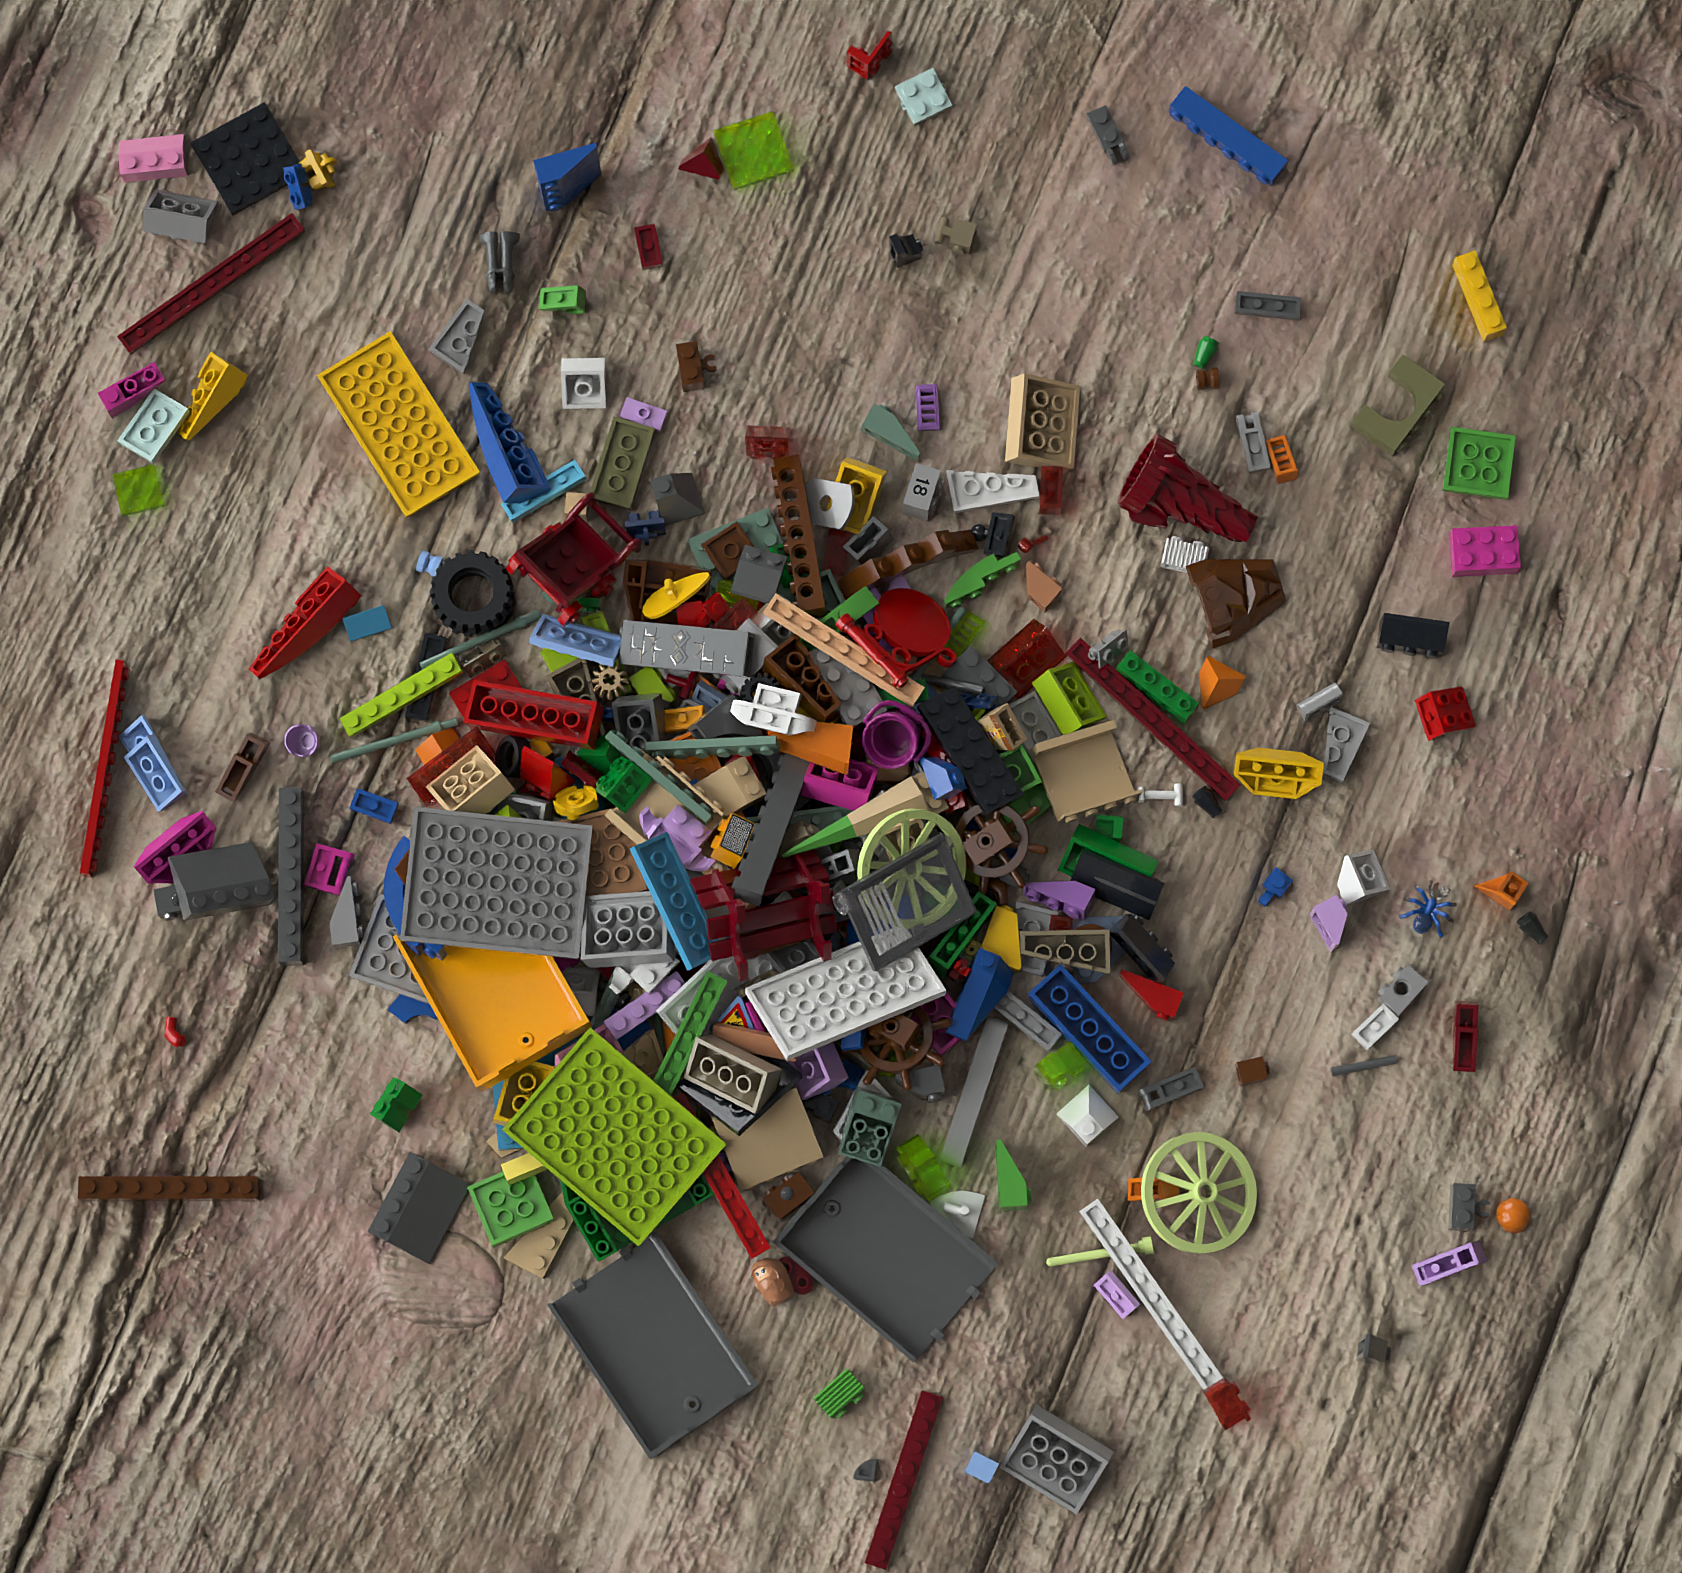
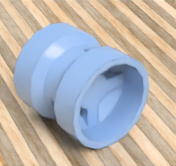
(429, 563)

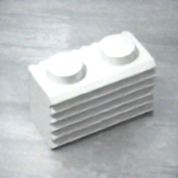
(1180, 553)

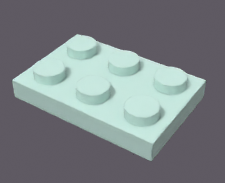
(153, 426)

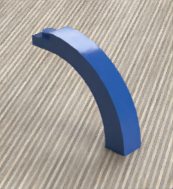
(394, 899)

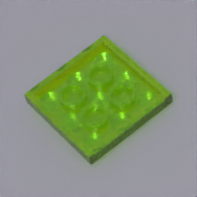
(753, 150)

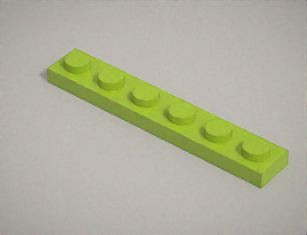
(401, 695)

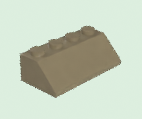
(731, 1072)

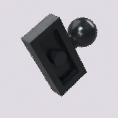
(997, 535)

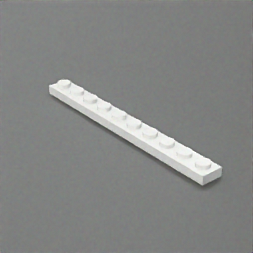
(1150, 1294)

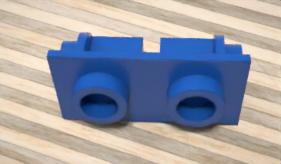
(299, 196)

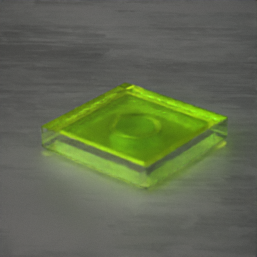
(138, 490)

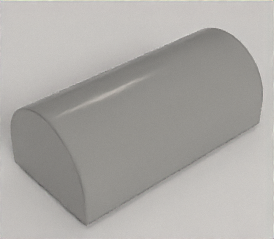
(1320, 702)

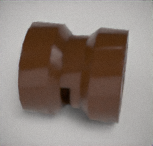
(1205, 379)

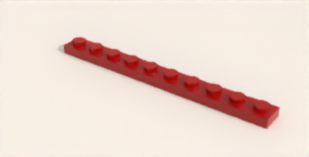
(103, 777)

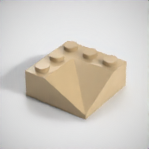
(471, 784)

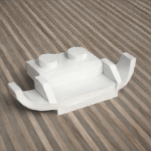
(774, 711)
(646, 975)

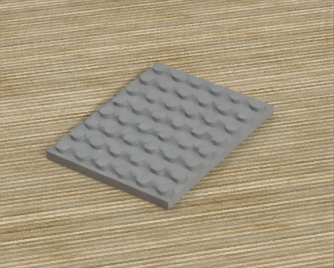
(496, 883)

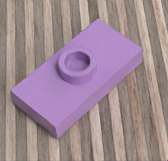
(643, 414)

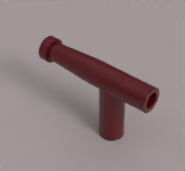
(687, 684)

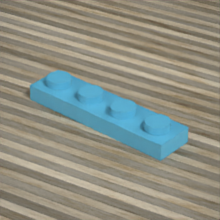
(559, 482)

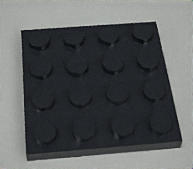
(246, 158)
(732, 1115)

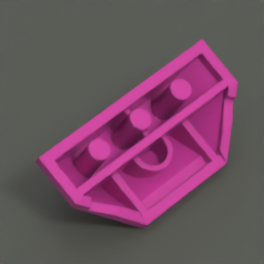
(185, 836)

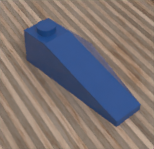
(979, 993)

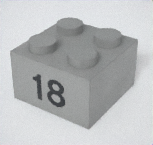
(921, 492)

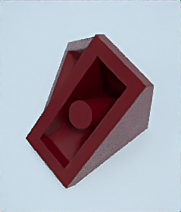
(703, 161)

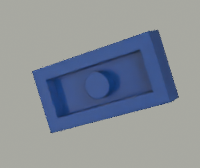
(373, 806)

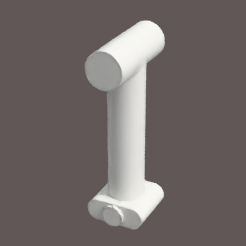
(1177, 795)

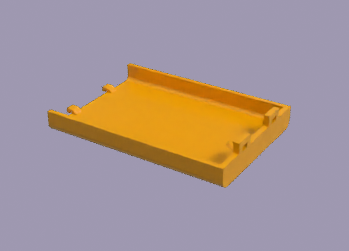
(495, 1002)

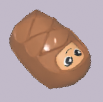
(772, 1281)

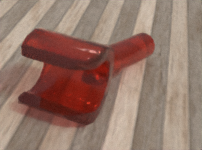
(1025, 545)

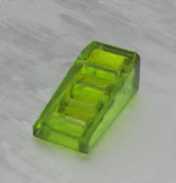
(966, 643)

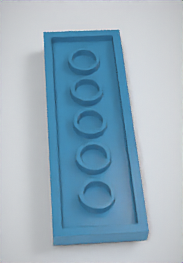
(674, 898)

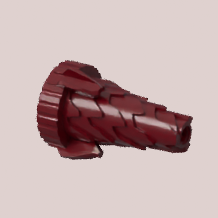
(1167, 486)

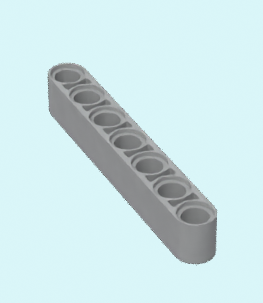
(973, 1092)

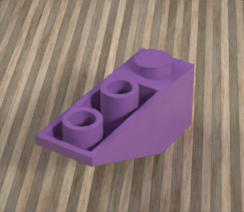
(1066, 896)

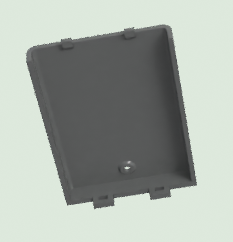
(886, 1254)
(653, 1346)

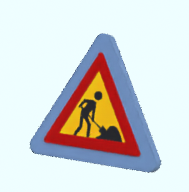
(736, 1015)

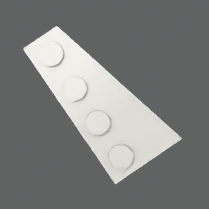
(988, 489)

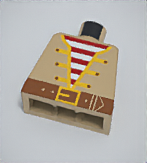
(1002, 728)

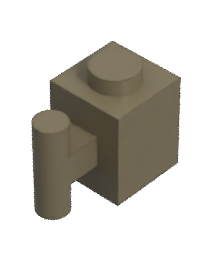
(960, 235)

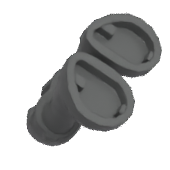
(490, 240)

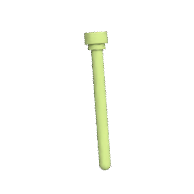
(1143, 1246)

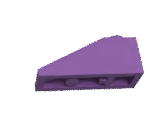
(1450, 1262)

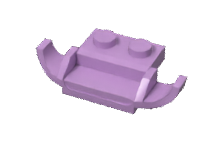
(685, 832)

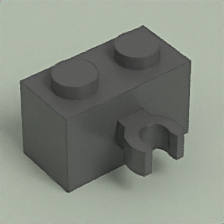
(1463, 1207)

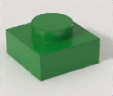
(590, 605)

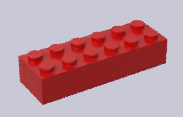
(533, 715)

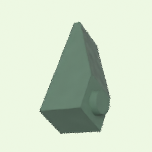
(886, 428)

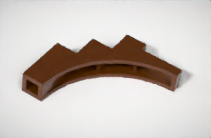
(907, 558)

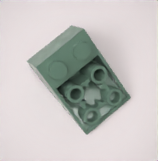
(869, 1126)

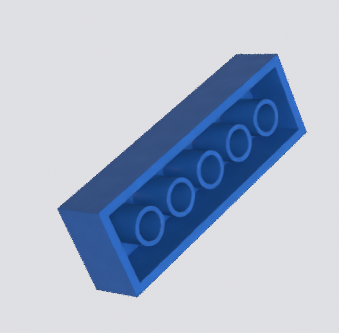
(1089, 1029)

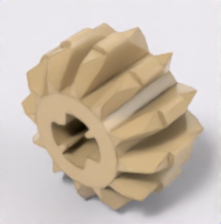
(606, 688)

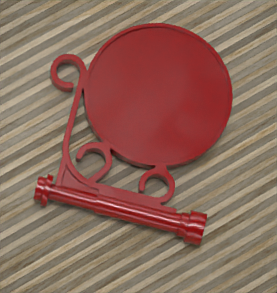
(909, 624)

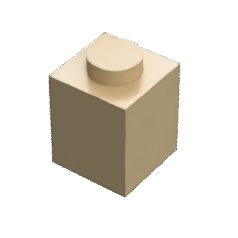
(571, 500)

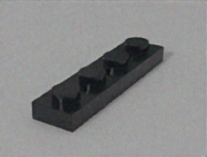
(431, 646)

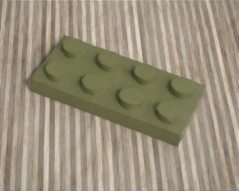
(622, 463)

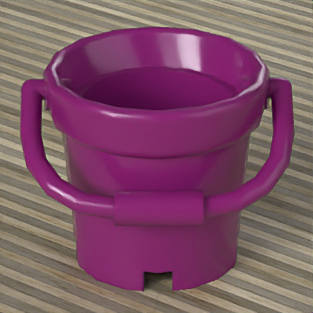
(894, 736)

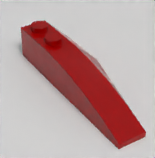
(316, 614)

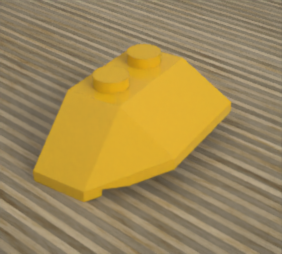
(1278, 772)

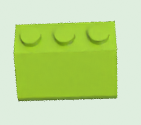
(1068, 698)

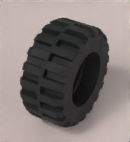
(460, 568)

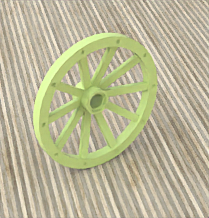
(903, 817)
(1194, 1194)

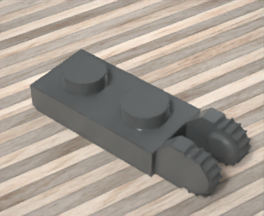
(1107, 133)

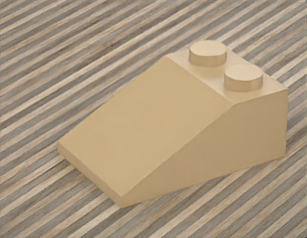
(733, 787)

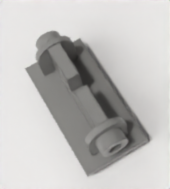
(1109, 648)

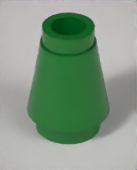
(1205, 351)

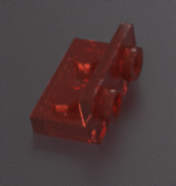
(1226, 1403)

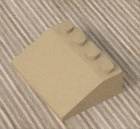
(1042, 422)

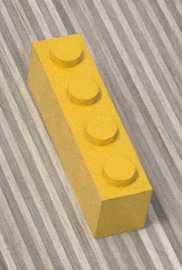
(1479, 296)

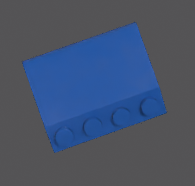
(566, 175)

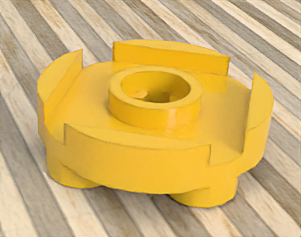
(575, 802)

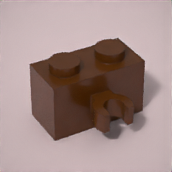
(692, 366)

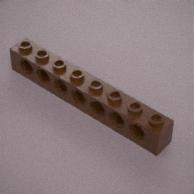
(790, 468)

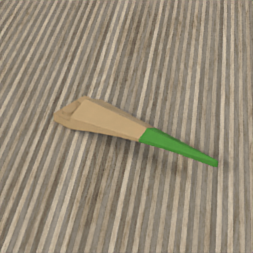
(909, 794)

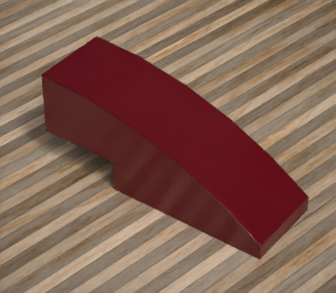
(1465, 1036)

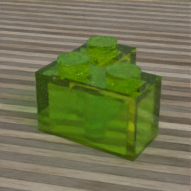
(1060, 1065)
(922, 1167)

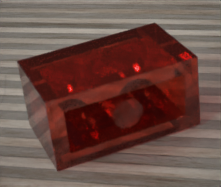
(1050, 490)

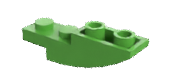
(972, 581)
(855, 606)

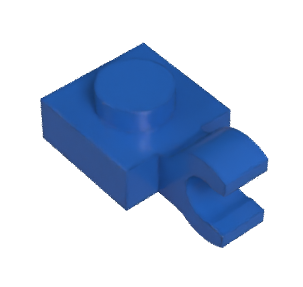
(1276, 885)

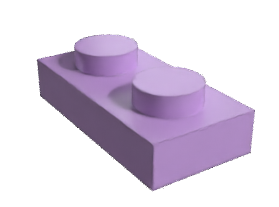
(1116, 1294)

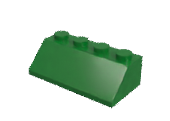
(1106, 847)

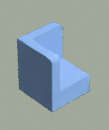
(981, 1467)

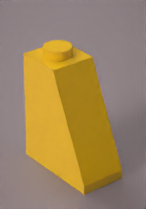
(1003, 937)

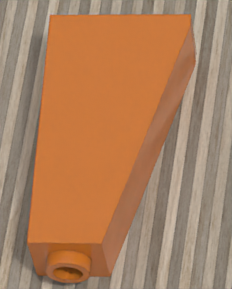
(825, 746)

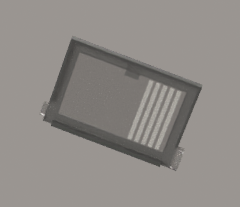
(907, 901)

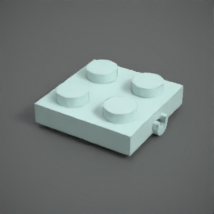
(923, 96)

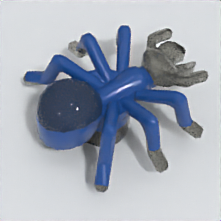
(1428, 911)

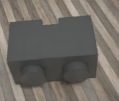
(868, 542)

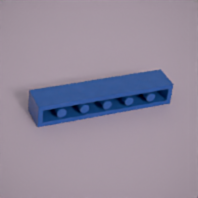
(1227, 136)

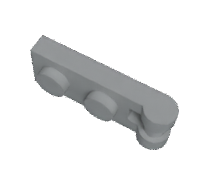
(1253, 443)

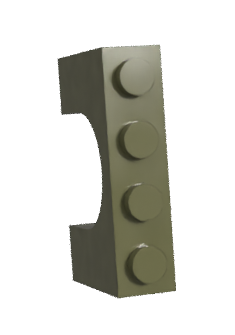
(1391, 434)

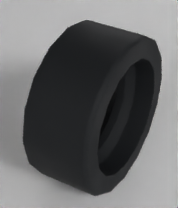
(504, 755)

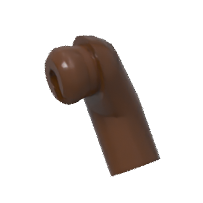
(1000, 889)

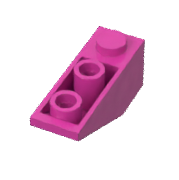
(131, 389)

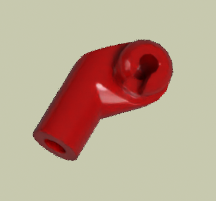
(172, 1035)

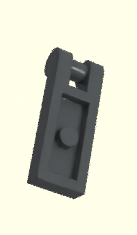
(1171, 1088)

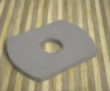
(842, 503)

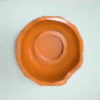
(1513, 1215)

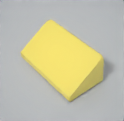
(521, 1168)

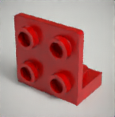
(869, 65)
(1444, 712)

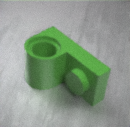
(565, 298)

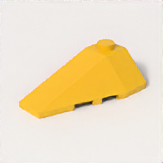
(217, 387)

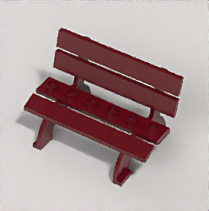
(788, 874)

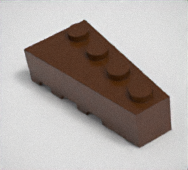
(796, 672)

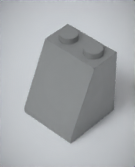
(762, 647)

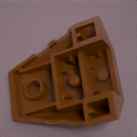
(647, 576)

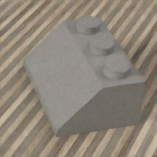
(179, 216)

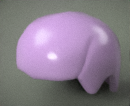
(302, 740)

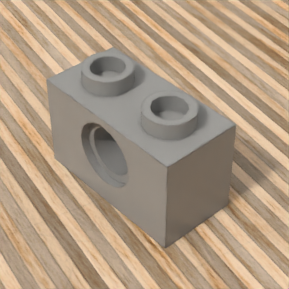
(1413, 983)

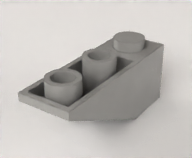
(344, 920)

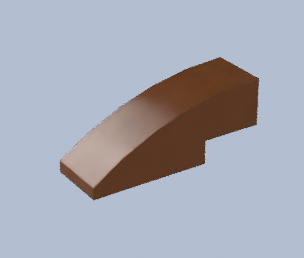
(242, 766)

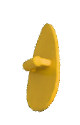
(673, 594)

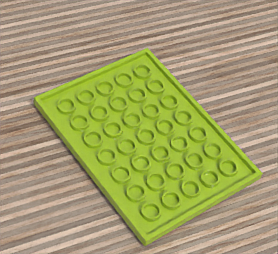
(614, 1136)

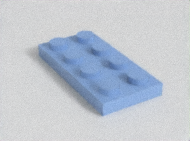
(576, 640)

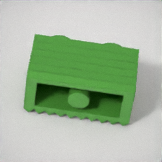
(839, 1394)

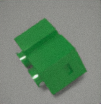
(395, 1104)

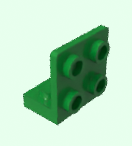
(623, 783)

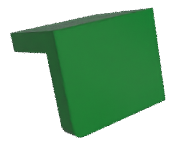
(1109, 826)

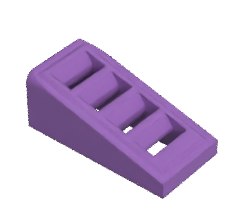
(923, 389)

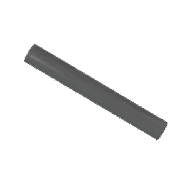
(935, 680)
(1364, 1065)

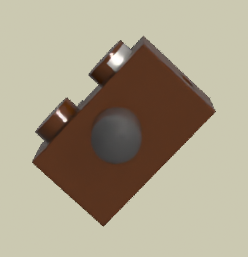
(788, 1196)

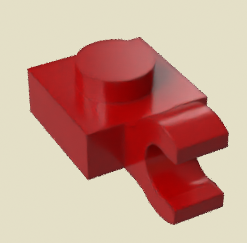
(713, 610)
(959, 970)

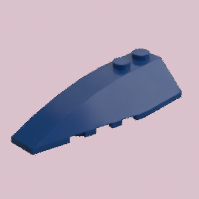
(507, 457)

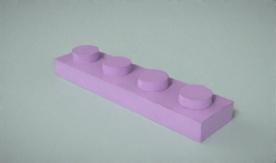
(643, 1007)

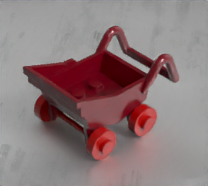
(573, 559)

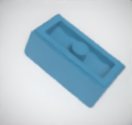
(367, 623)

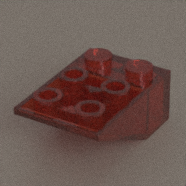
(767, 441)

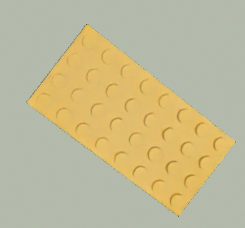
(398, 424)

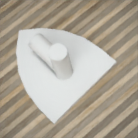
(960, 1209)

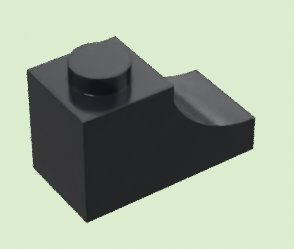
(904, 249)

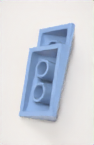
(151, 764)

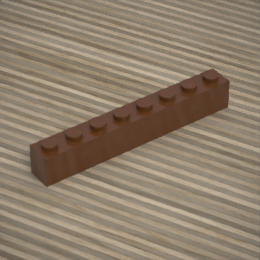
(168, 1188)

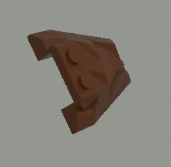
(1235, 594)

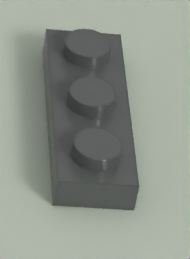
(1267, 305)

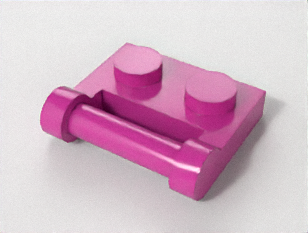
(322, 866)

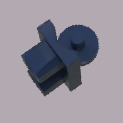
(645, 528)

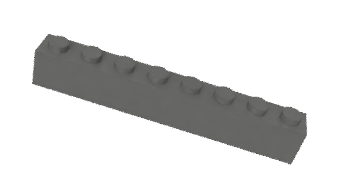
(771, 831)
(291, 876)

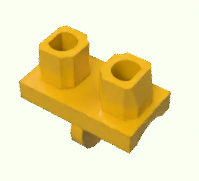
(322, 167)

